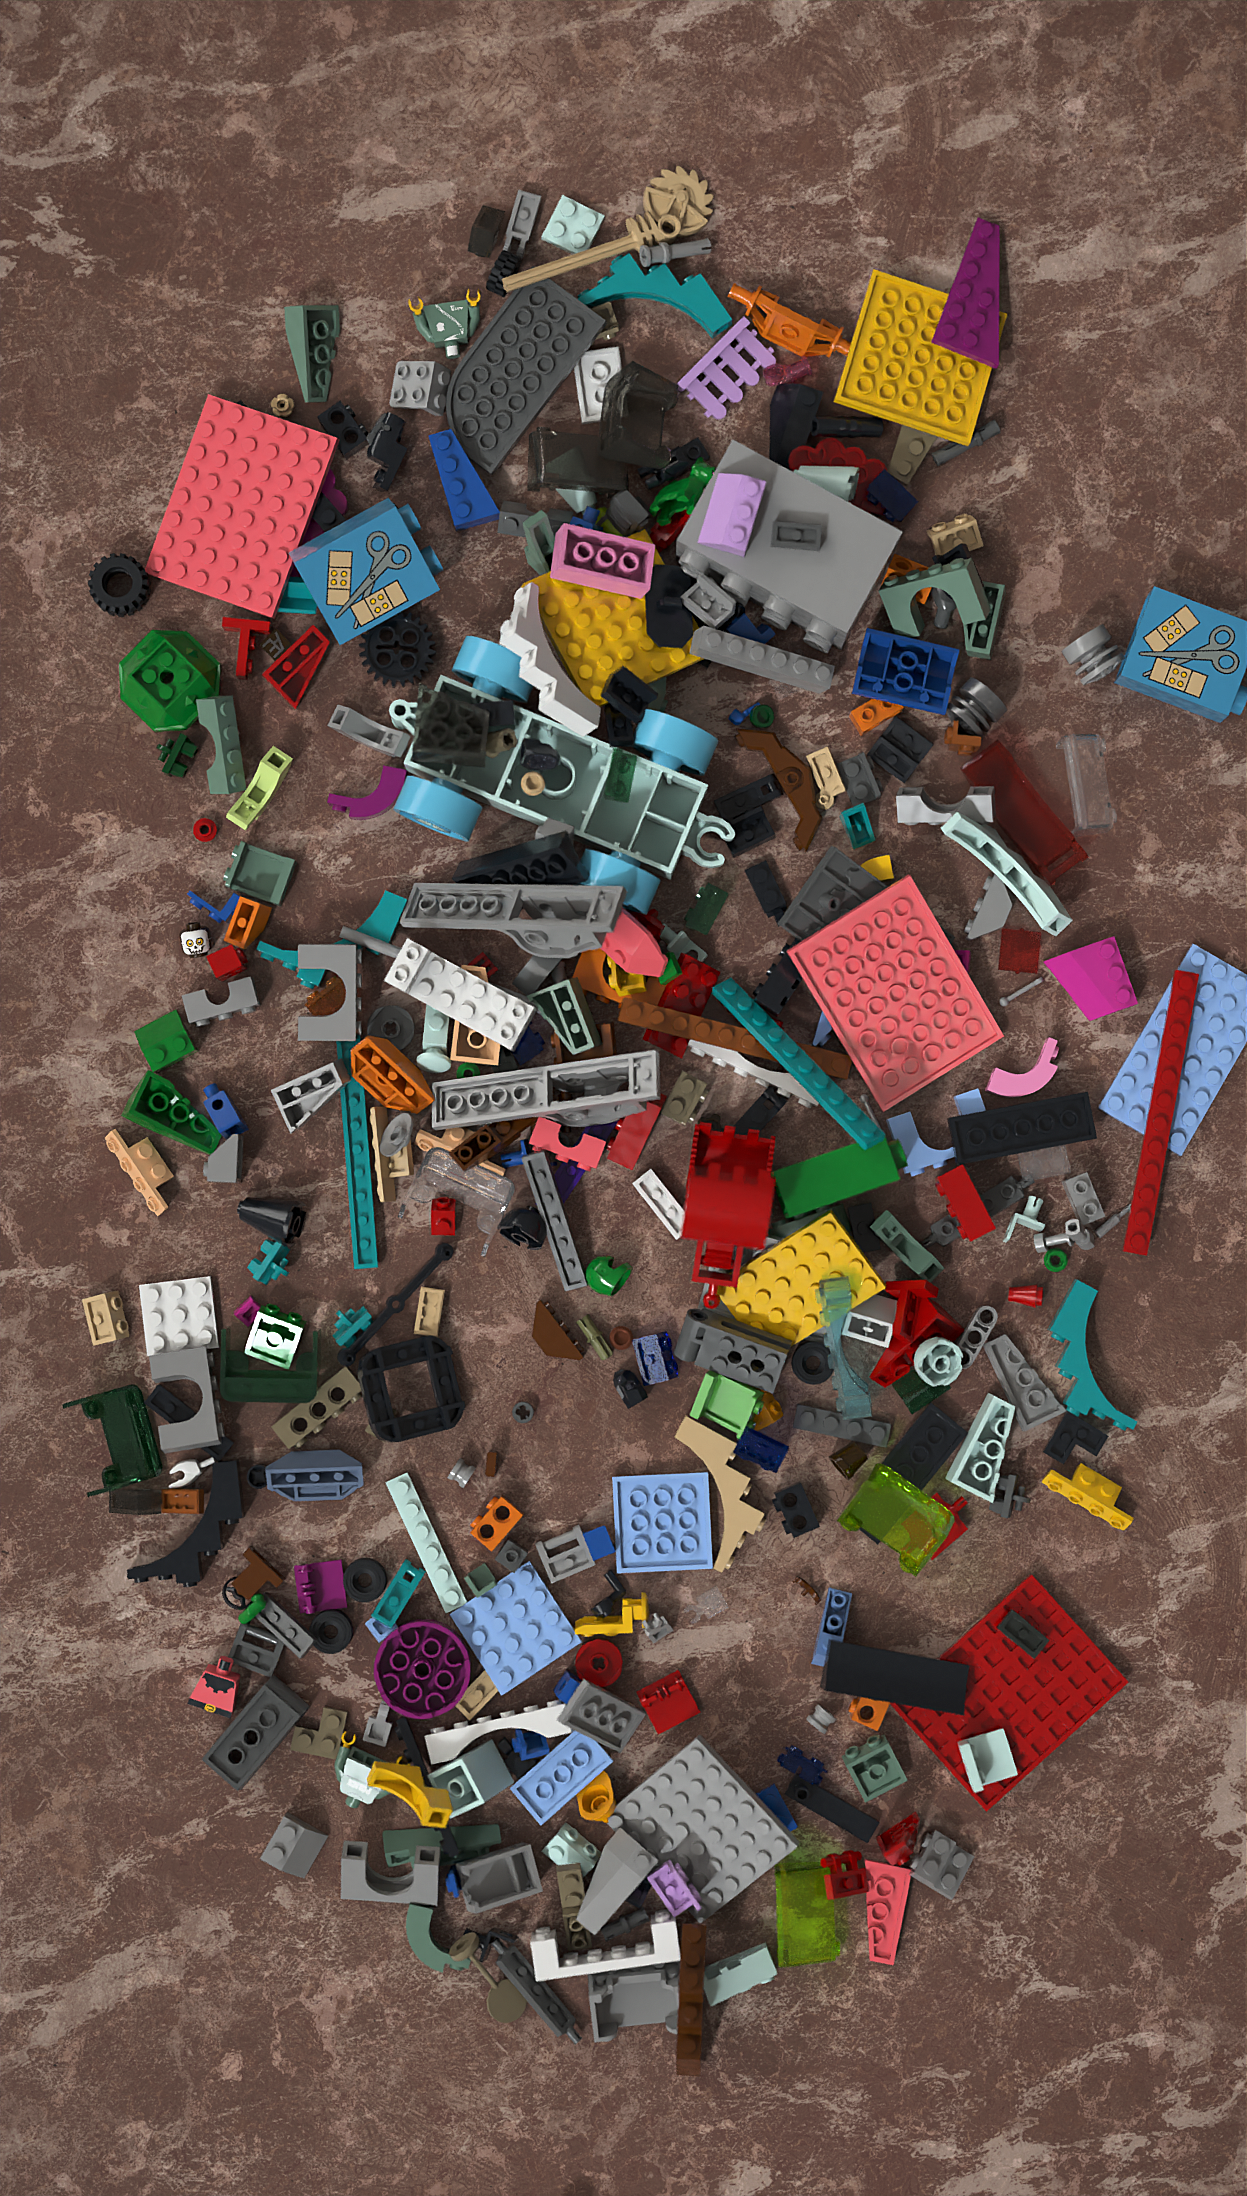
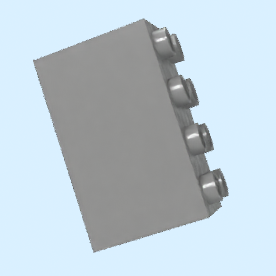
(801, 587)

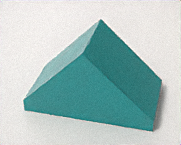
(857, 826)

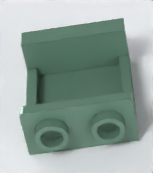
(259, 873)

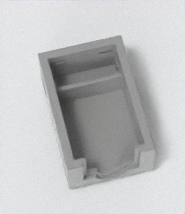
(499, 1877)

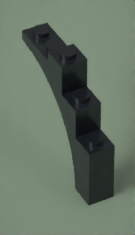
(185, 1562)

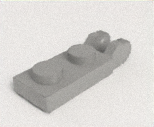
(522, 220)

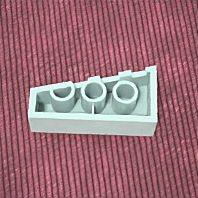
(982, 1450)

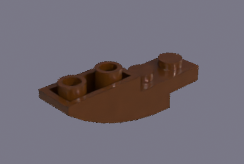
(489, 1141)

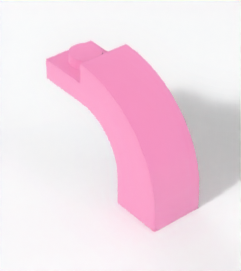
(1017, 1085)

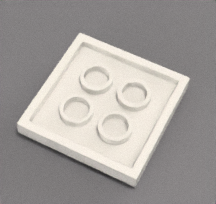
(179, 1315)

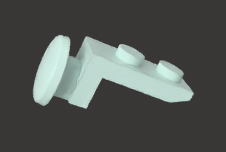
(435, 1042)

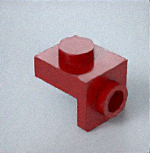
(443, 1216)

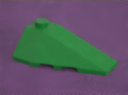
(165, 1111)

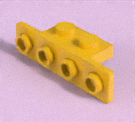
(1091, 1492)

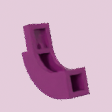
(377, 802)

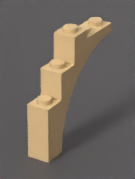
(732, 1484)

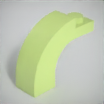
(261, 789)

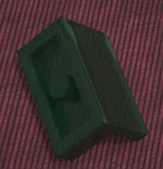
(916, 1392)

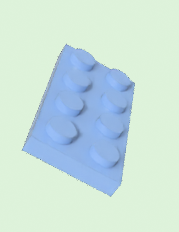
(561, 1775)

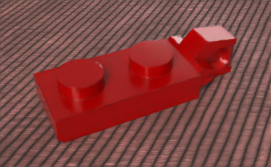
(664, 535)

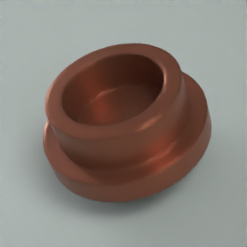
(621, 1337)

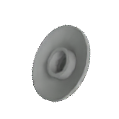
(396, 1135)

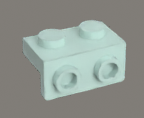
(570, 1848)

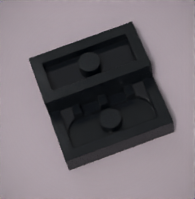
(900, 749)

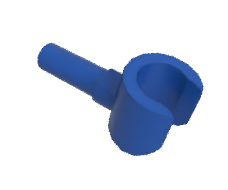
(737, 717)

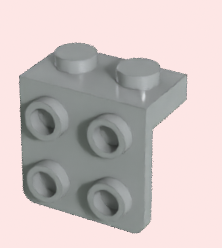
(420, 386)

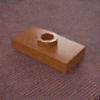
(182, 1501)

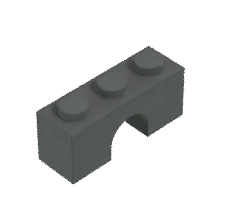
(514, 514)

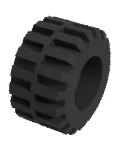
(105, 571)

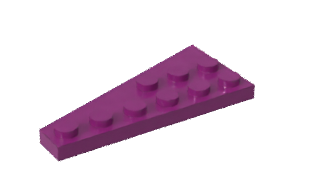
(972, 307)

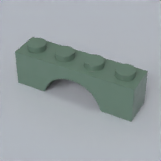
(219, 717)

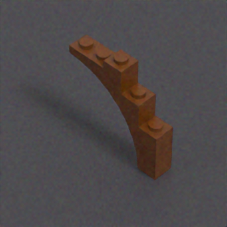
(690, 2000)

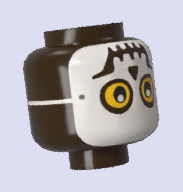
(195, 940)

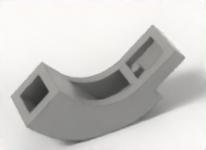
(368, 732)

